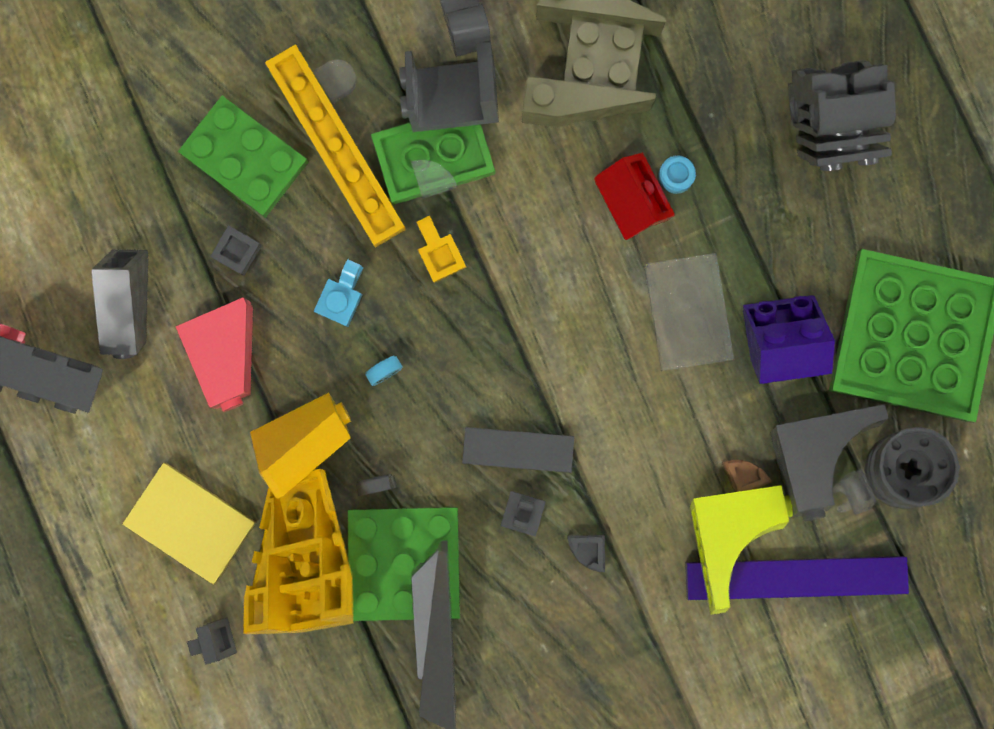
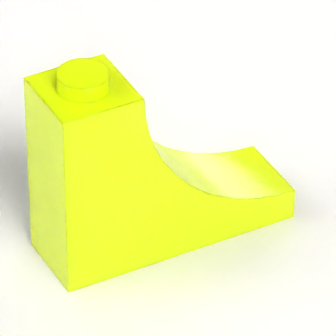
(726, 526)

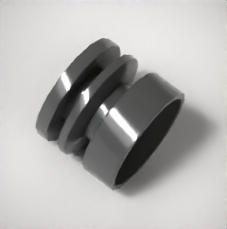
(930, 460)

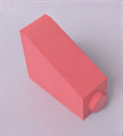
(221, 352)

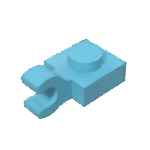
(339, 299)

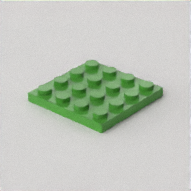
(915, 336)

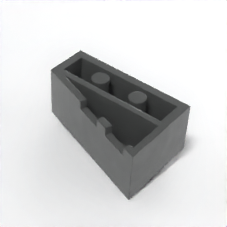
(48, 376)

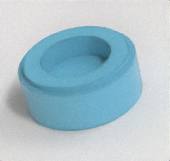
(677, 174)
(383, 370)

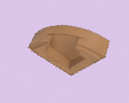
(745, 475)

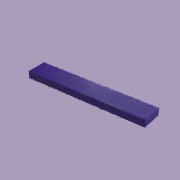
(807, 578)

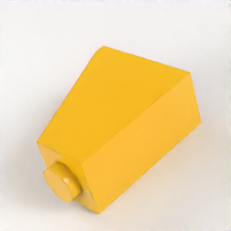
(299, 442)

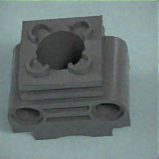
(842, 113)

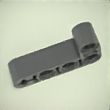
(465, 24)

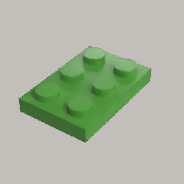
(457, 149)
(243, 156)

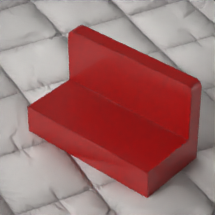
(633, 195)

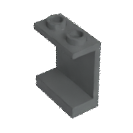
(450, 93)

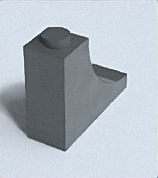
(809, 454)

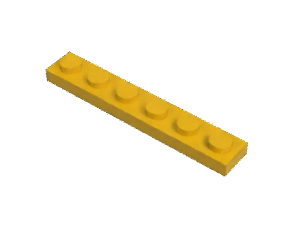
(335, 146)

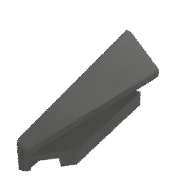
(435, 638)

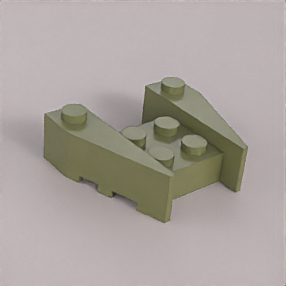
(598, 65)

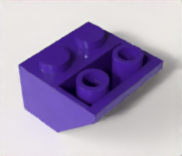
(788, 339)

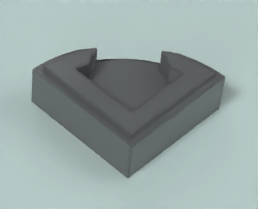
(589, 550)

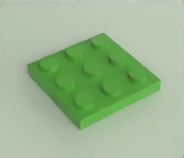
(386, 550)

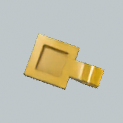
(439, 254)

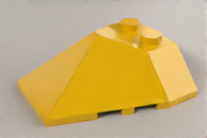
(301, 565)

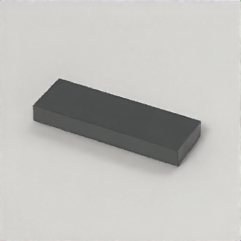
(518, 449)

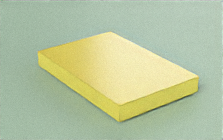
(189, 523)

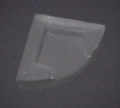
(432, 178)

